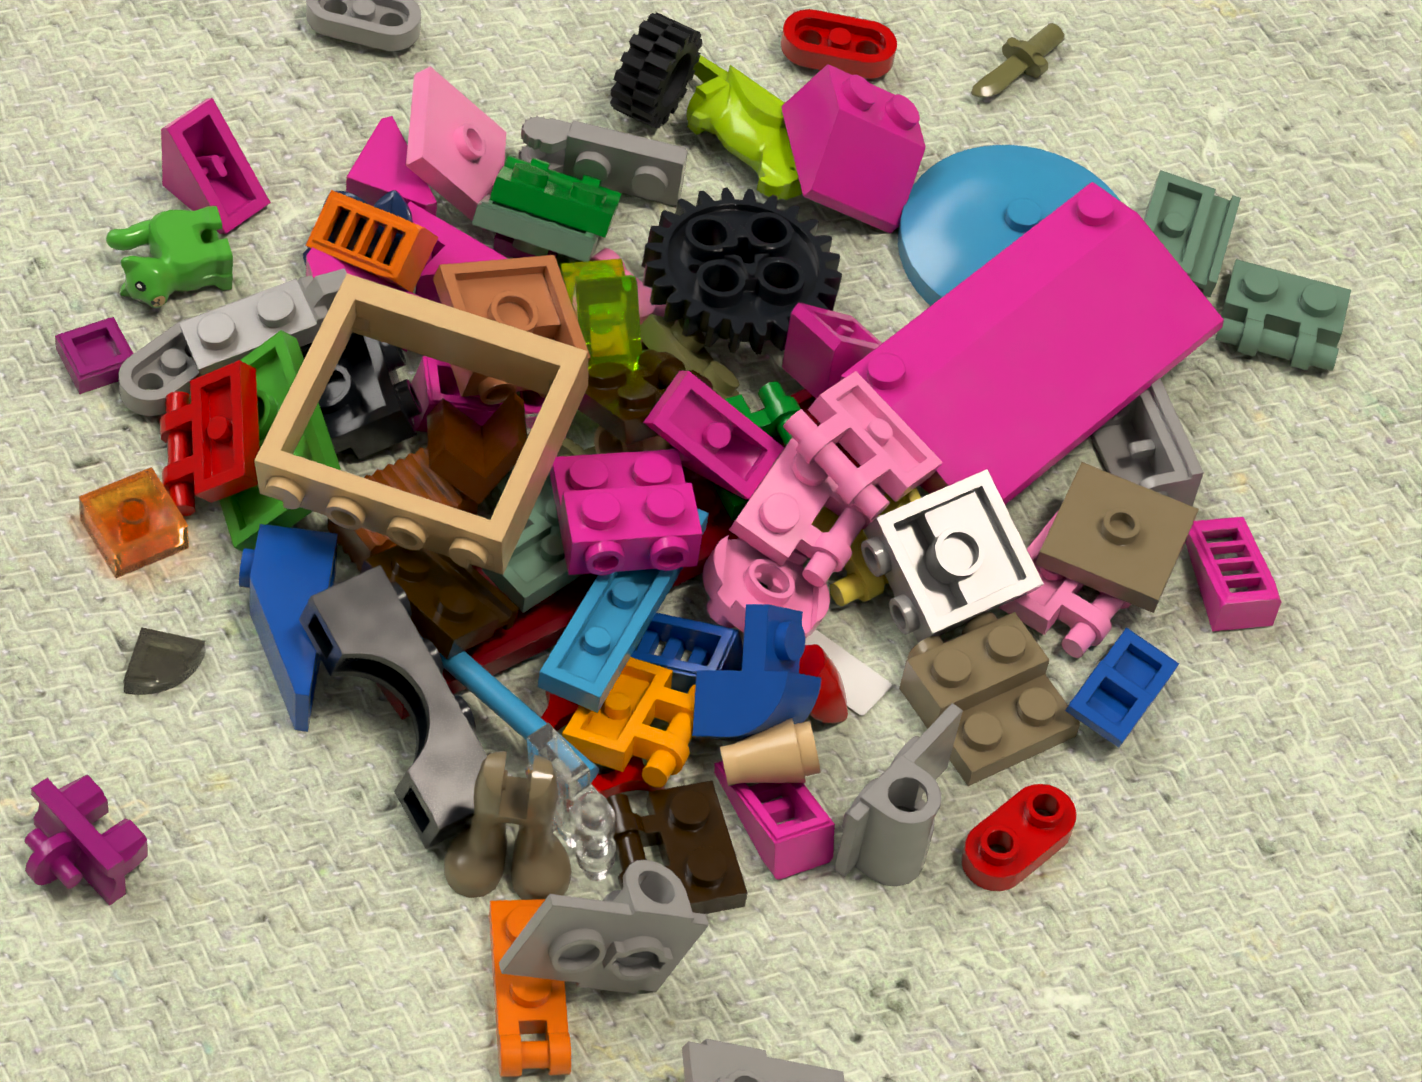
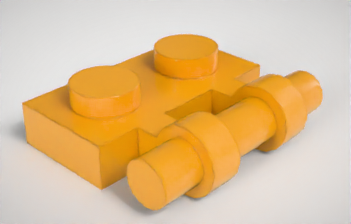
(625, 721)

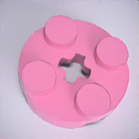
(733, 578)

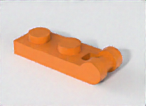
(525, 1002)

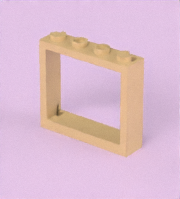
(452, 338)

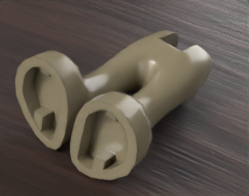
(479, 852)

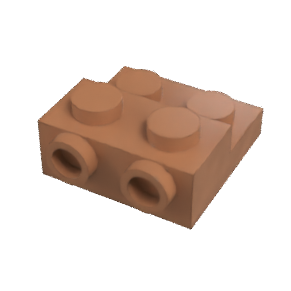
(513, 292)

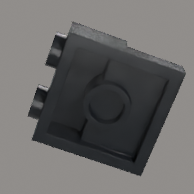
(365, 399)

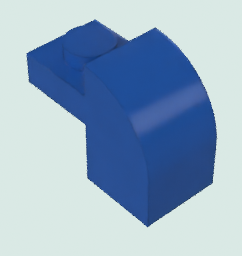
(768, 688)

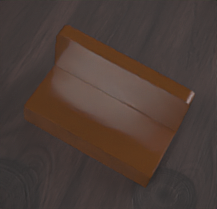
(475, 455)

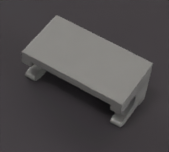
(1150, 447)

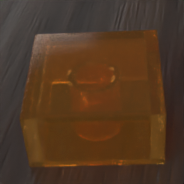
(133, 522)

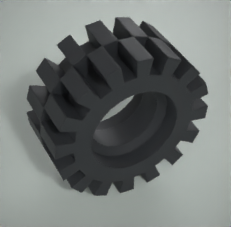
(656, 70)

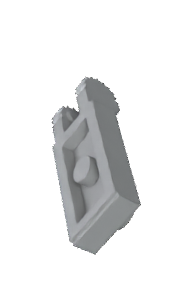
(618, 159)

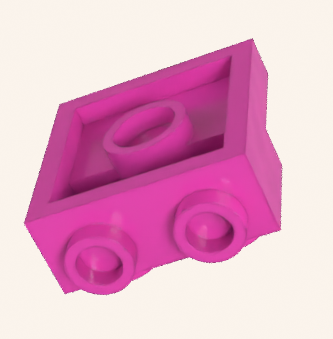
(625, 512)

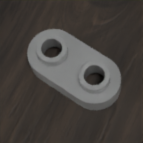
(372, 23)
(161, 366)

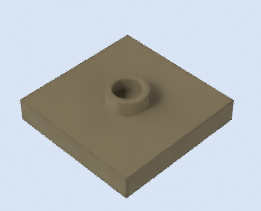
(1117, 537)

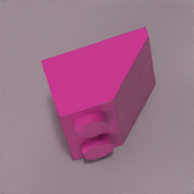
(854, 146)

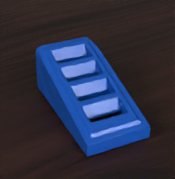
(704, 641)

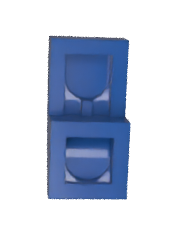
(1122, 687)

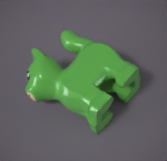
(183, 254)

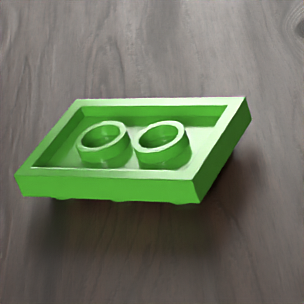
(276, 368)

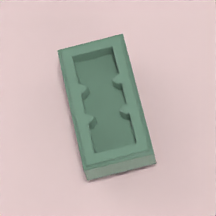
(534, 233)

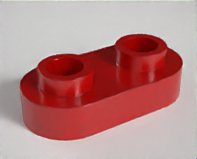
(845, 42)
(1023, 833)

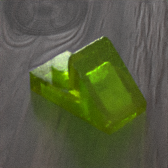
(605, 310)

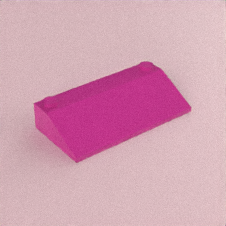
(1041, 344)

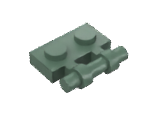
(1283, 316)

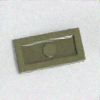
(668, 338)

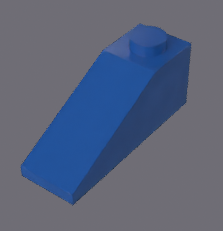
(282, 577)

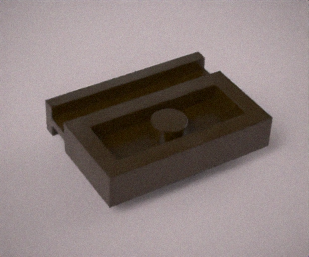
(447, 601)

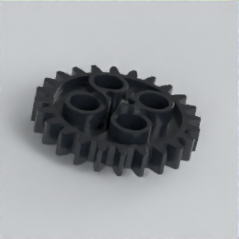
(738, 268)

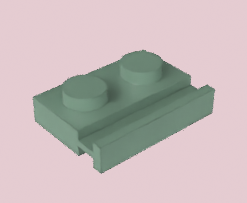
(1192, 226)

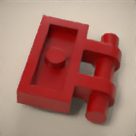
(211, 437)

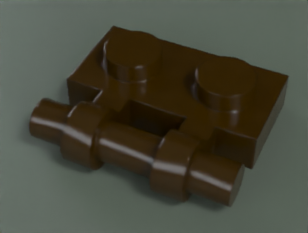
(624, 398)
(691, 841)

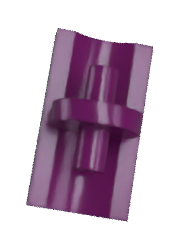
(71, 847)

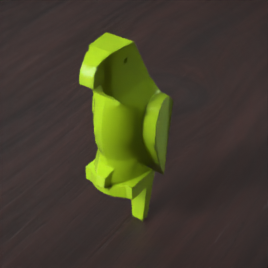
(747, 125)

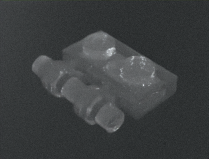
(581, 812)

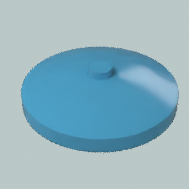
(977, 207)

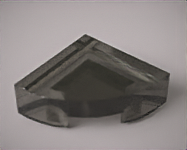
(161, 662)

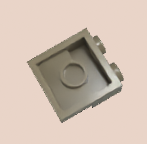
(999, 684)

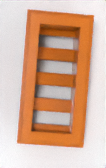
(408, 258)

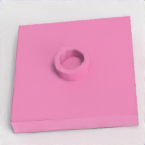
(453, 143)

